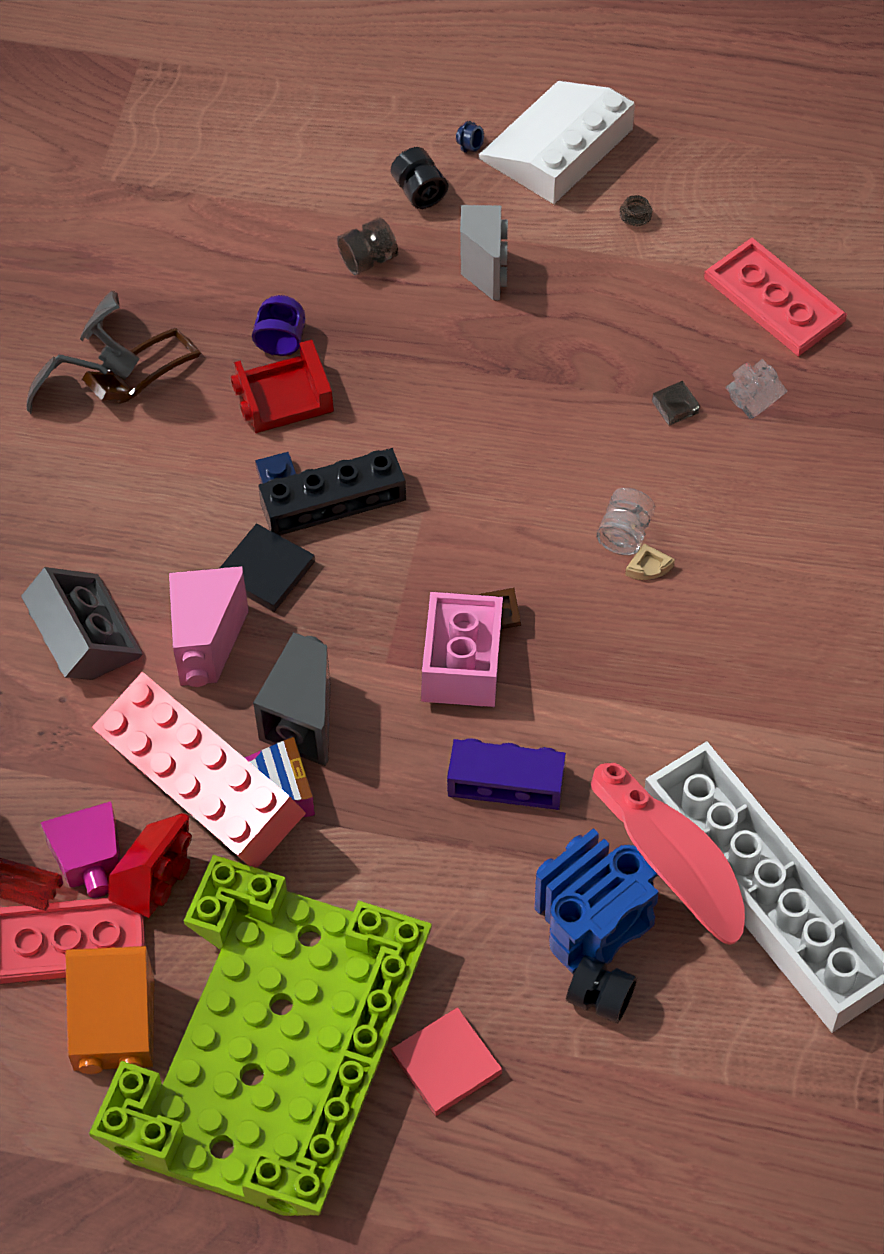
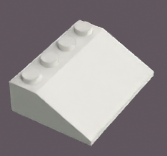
(561, 137)

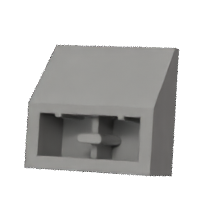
(482, 247)

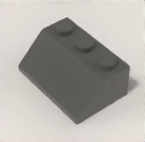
(80, 623)

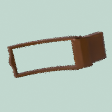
(114, 388)

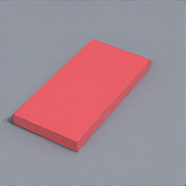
(775, 296)
(37, 940)

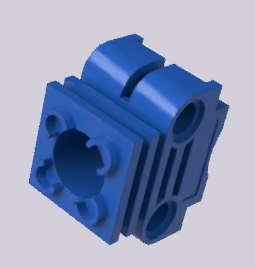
(595, 899)

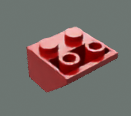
(152, 866)

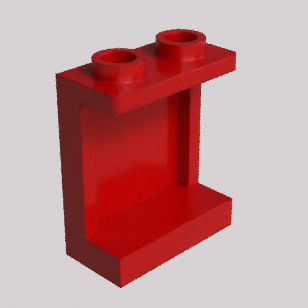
(284, 390)

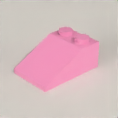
(461, 649)

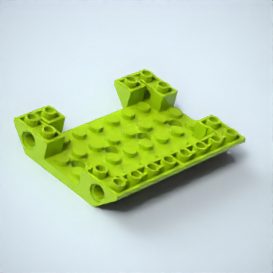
(313, 1058)

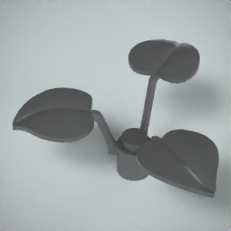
(114, 356)

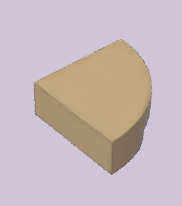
(649, 564)

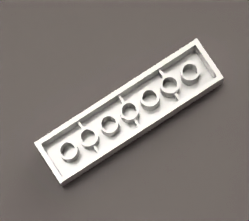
(783, 896)

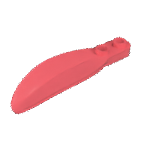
(676, 852)

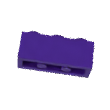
(506, 773)

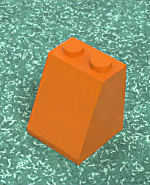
(109, 1008)

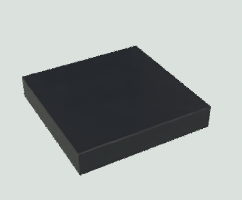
(269, 565)

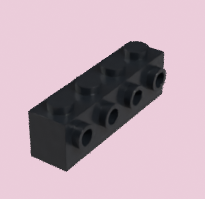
(332, 492)

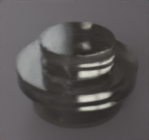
(636, 211)

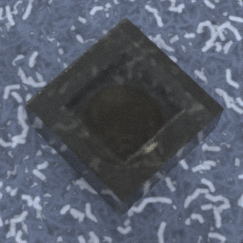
(675, 403)

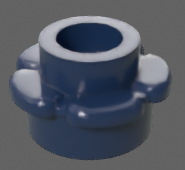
(470, 136)

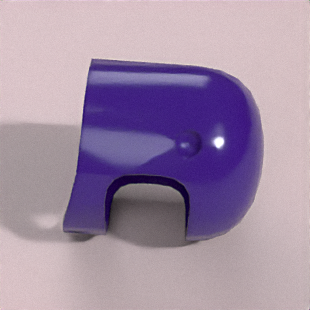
(279, 325)

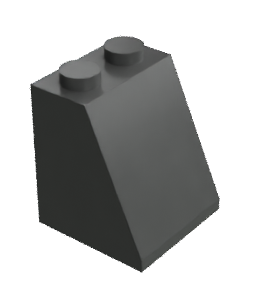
(297, 699)

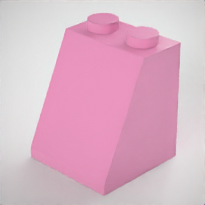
(206, 620)

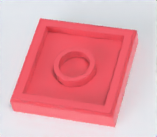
(446, 1061)

